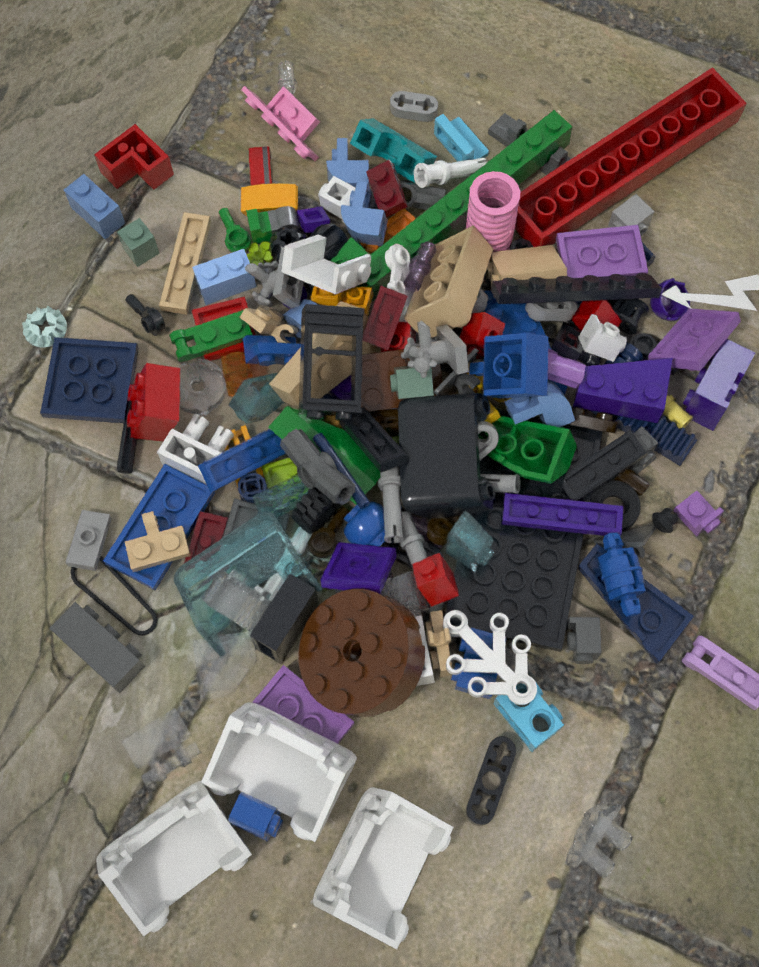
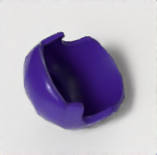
(665, 307)

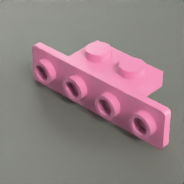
(289, 115)

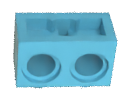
(521, 717)

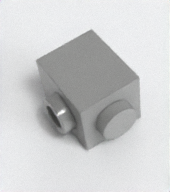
(632, 212)

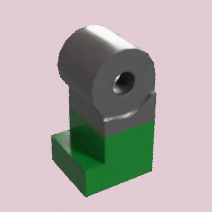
(264, 224)

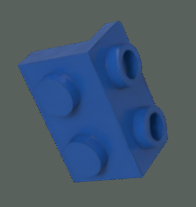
(267, 351)

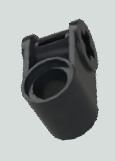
(624, 309)

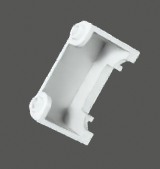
(280, 766)
(170, 856)
(380, 864)

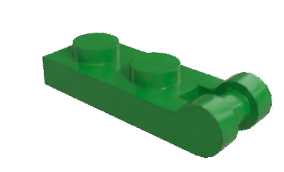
(210, 336)

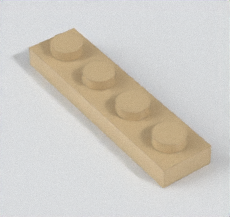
(186, 254)

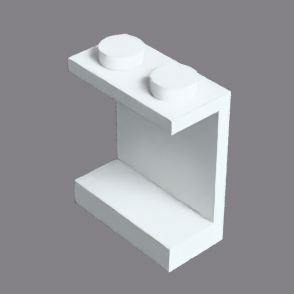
(307, 263)

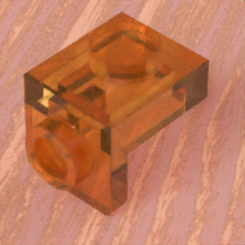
(235, 371)

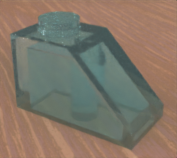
(255, 399)
(469, 543)

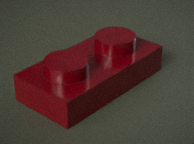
(386, 188)
(384, 318)
(207, 531)

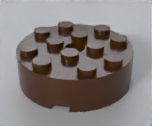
(355, 680)

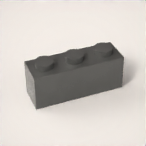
(98, 646)

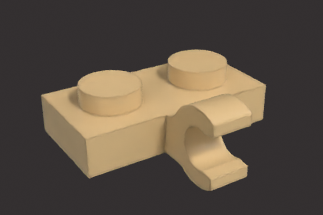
(268, 322)
(157, 546)
(439, 639)

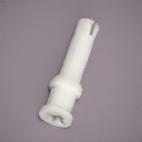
(442, 172)

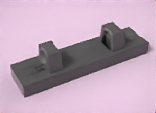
(507, 131)

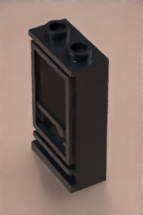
(331, 321)

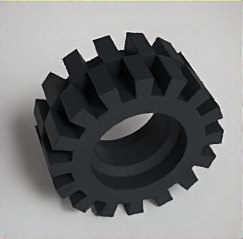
(314, 511)

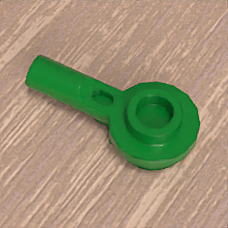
(236, 237)

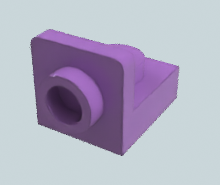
(698, 514)

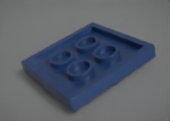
(89, 380)

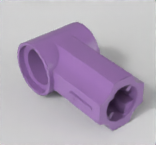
(564, 370)

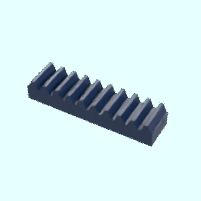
(672, 442)

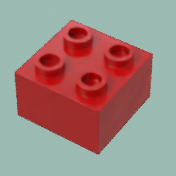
(154, 402)

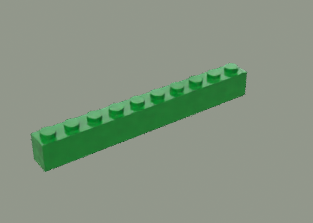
(450, 213)

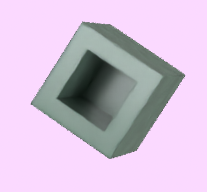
(138, 242)
(410, 384)

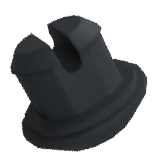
(665, 520)

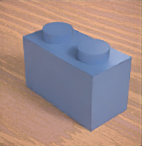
(94, 206)

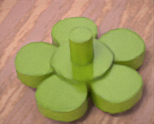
(259, 253)

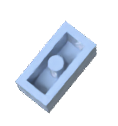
(224, 277)

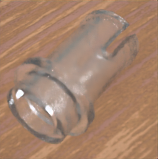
(287, 77)

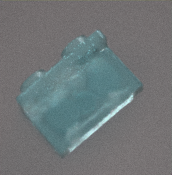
(281, 497)

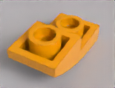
(268, 197)
(355, 296)

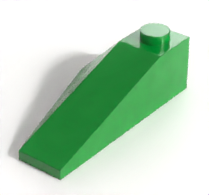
(533, 449)
(351, 455)

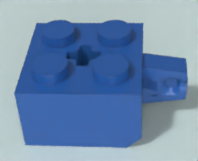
(513, 366)

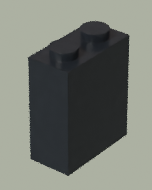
(285, 618)

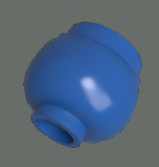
(365, 525)

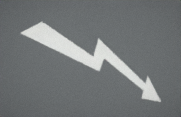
(736, 286)

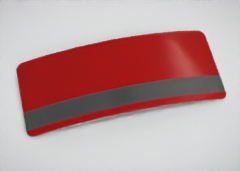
(260, 165)

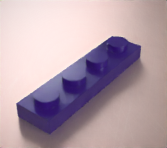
(562, 515)

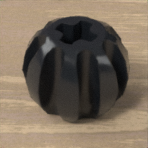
(282, 238)
(335, 239)

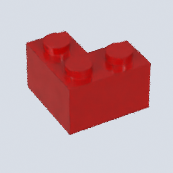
(132, 155)

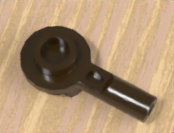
(440, 528)
(323, 542)

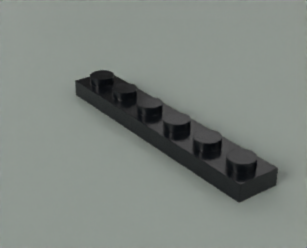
(575, 289)

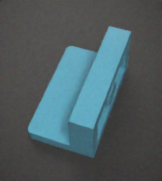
(459, 139)

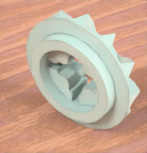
(33, 333)

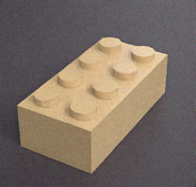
(453, 282)

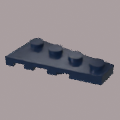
(660, 616)

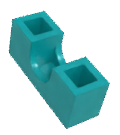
(381, 141)

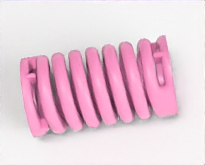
(494, 208)

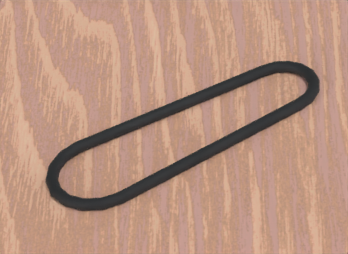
(111, 611)

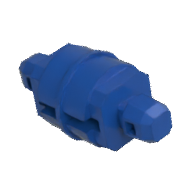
(622, 574)

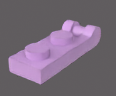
(724, 671)

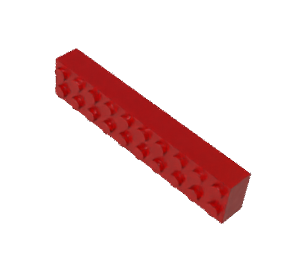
(627, 158)

